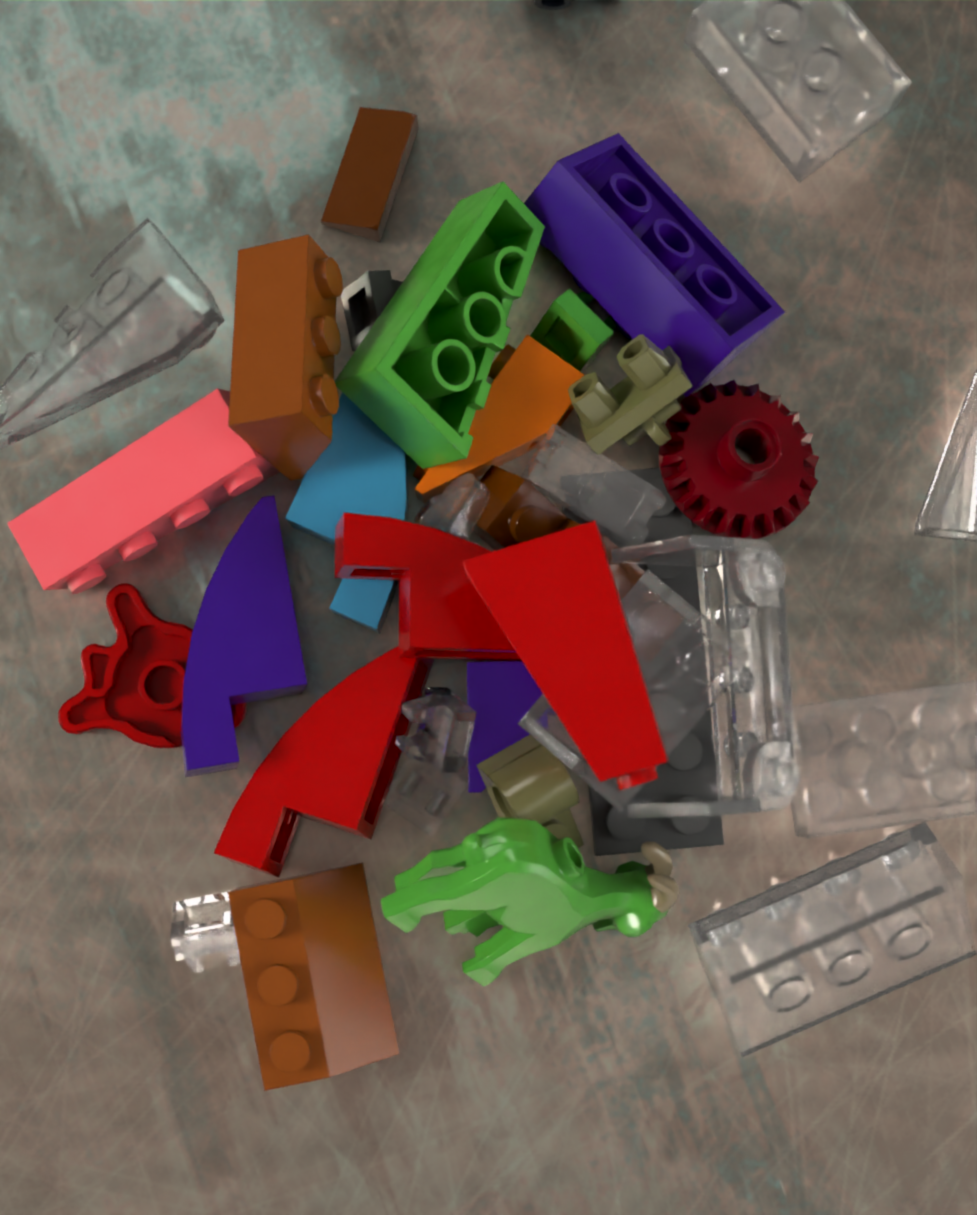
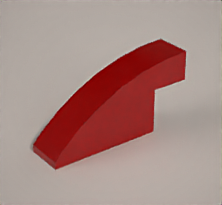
(437, 602)
(327, 764)

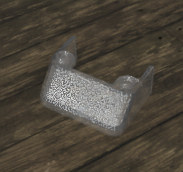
(756, 711)

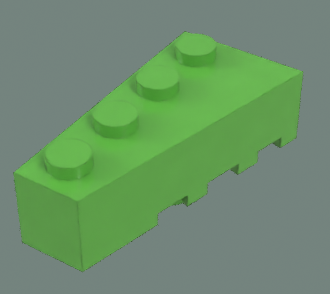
(437, 337)

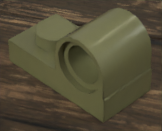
(532, 785)

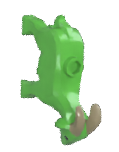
(533, 887)

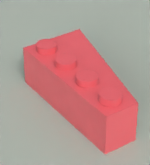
(139, 496)

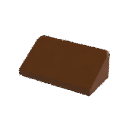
(371, 172)

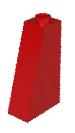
(573, 636)

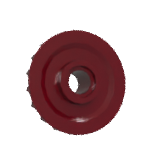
(713, 481)

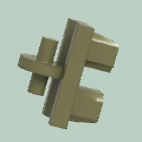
(637, 402)

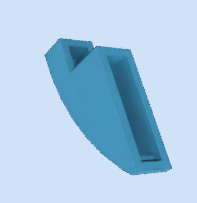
(357, 475)

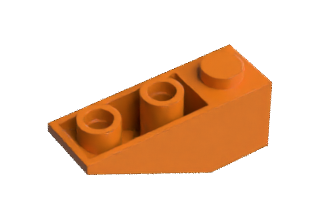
(521, 406)

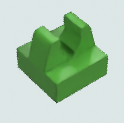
(574, 329)

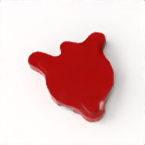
(137, 679)

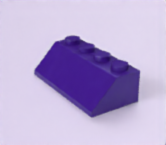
(649, 258)

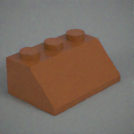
(285, 352)
(313, 975)

